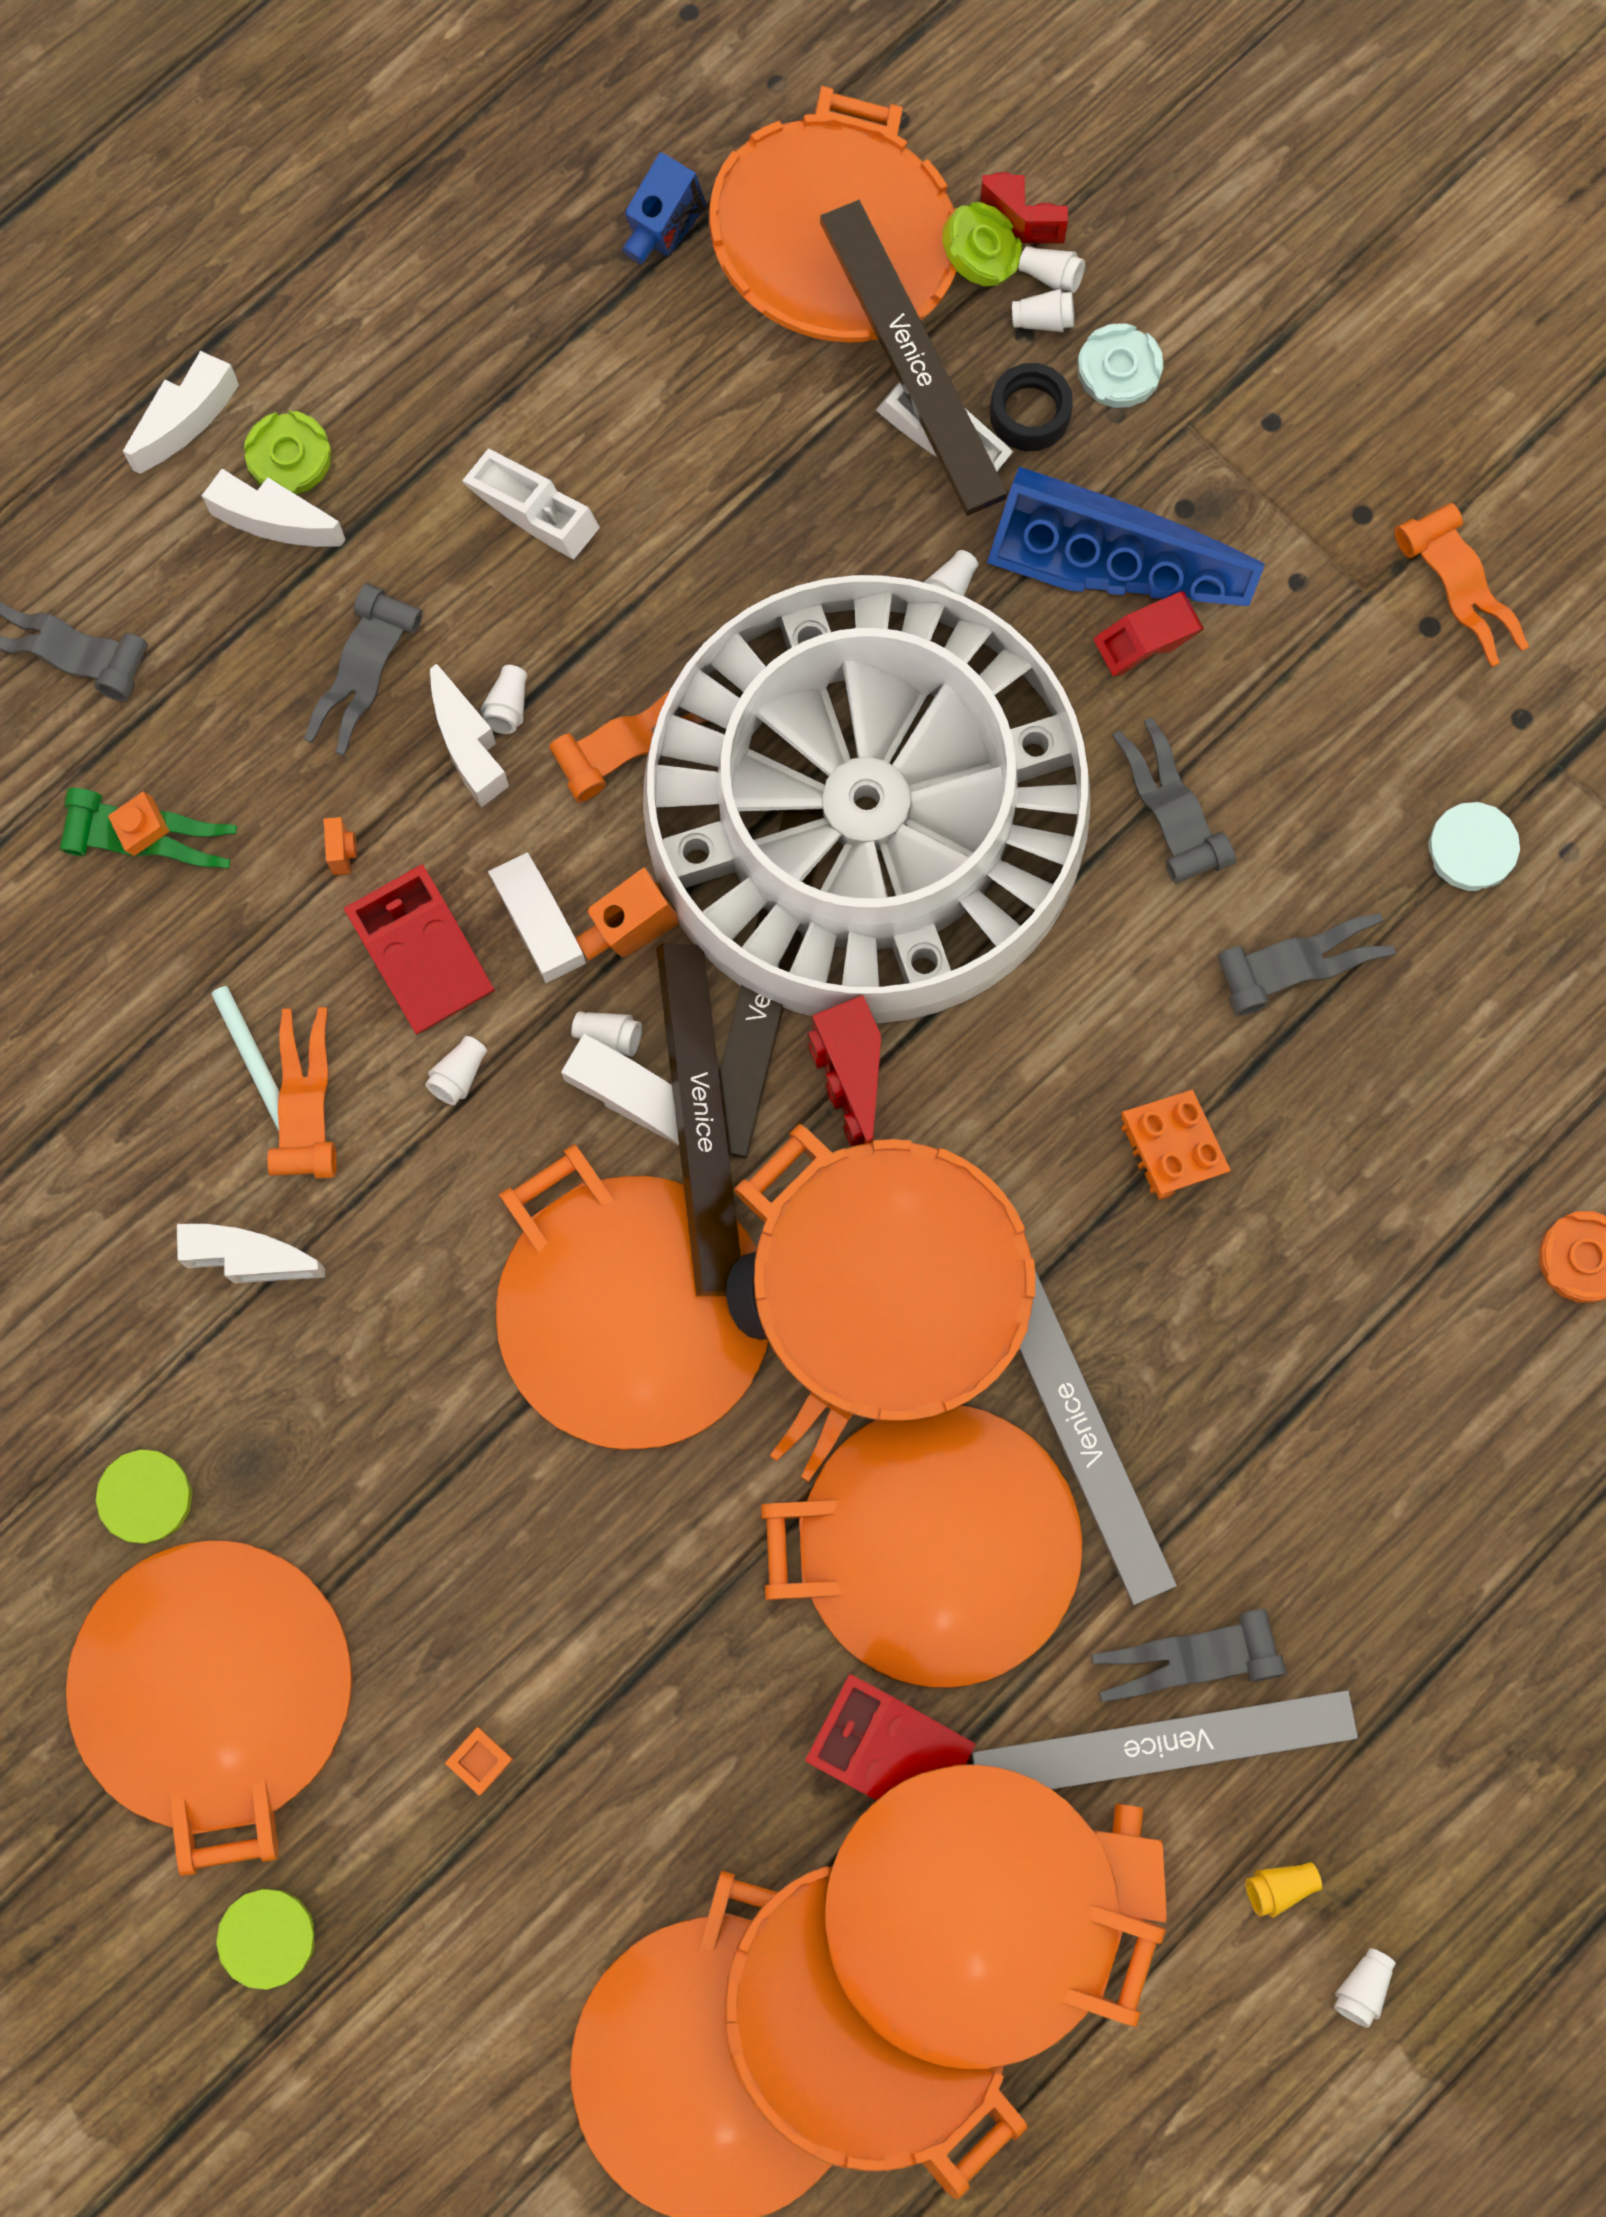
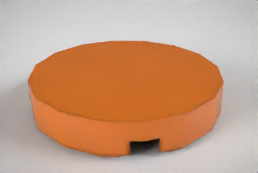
(1575, 1256)

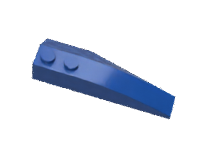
(1108, 545)

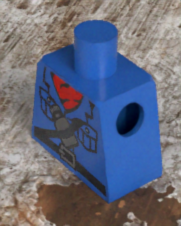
(663, 209)

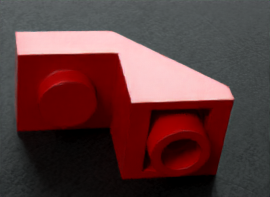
(1031, 223)
(1148, 631)

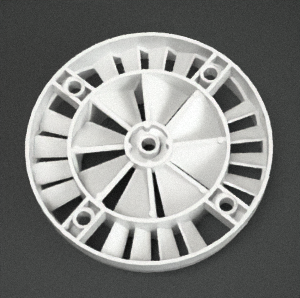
(938, 811)

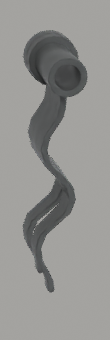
(78, 654)
(364, 658)
(1176, 810)
(1292, 962)
(1201, 1657)

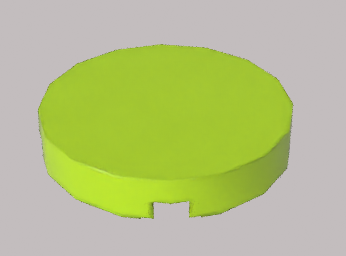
(981, 244)
(288, 450)
(143, 1496)
(266, 1938)

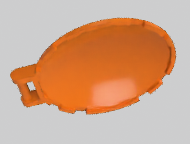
(790, 174)
(889, 1275)
(608, 1317)
(934, 1547)
(209, 1693)
(979, 1919)
(829, 2074)
(661, 2082)

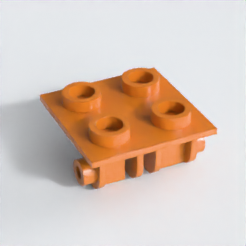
(1174, 1143)

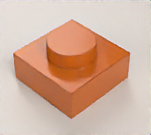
(138, 823)
(339, 846)
(479, 1761)

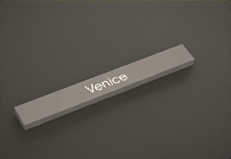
(1092, 1455)
(1179, 1742)

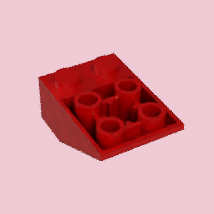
(419, 949)
(849, 1048)
(880, 1741)

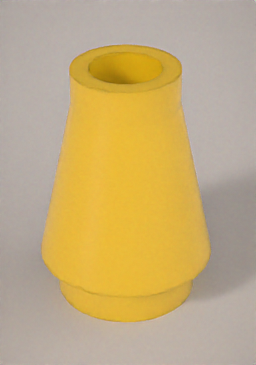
(1280, 1888)

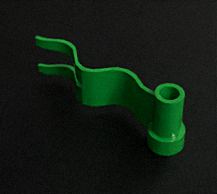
(89, 826)

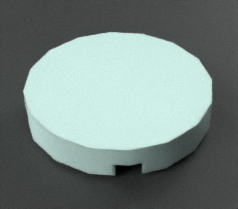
(1120, 365)
(1474, 846)

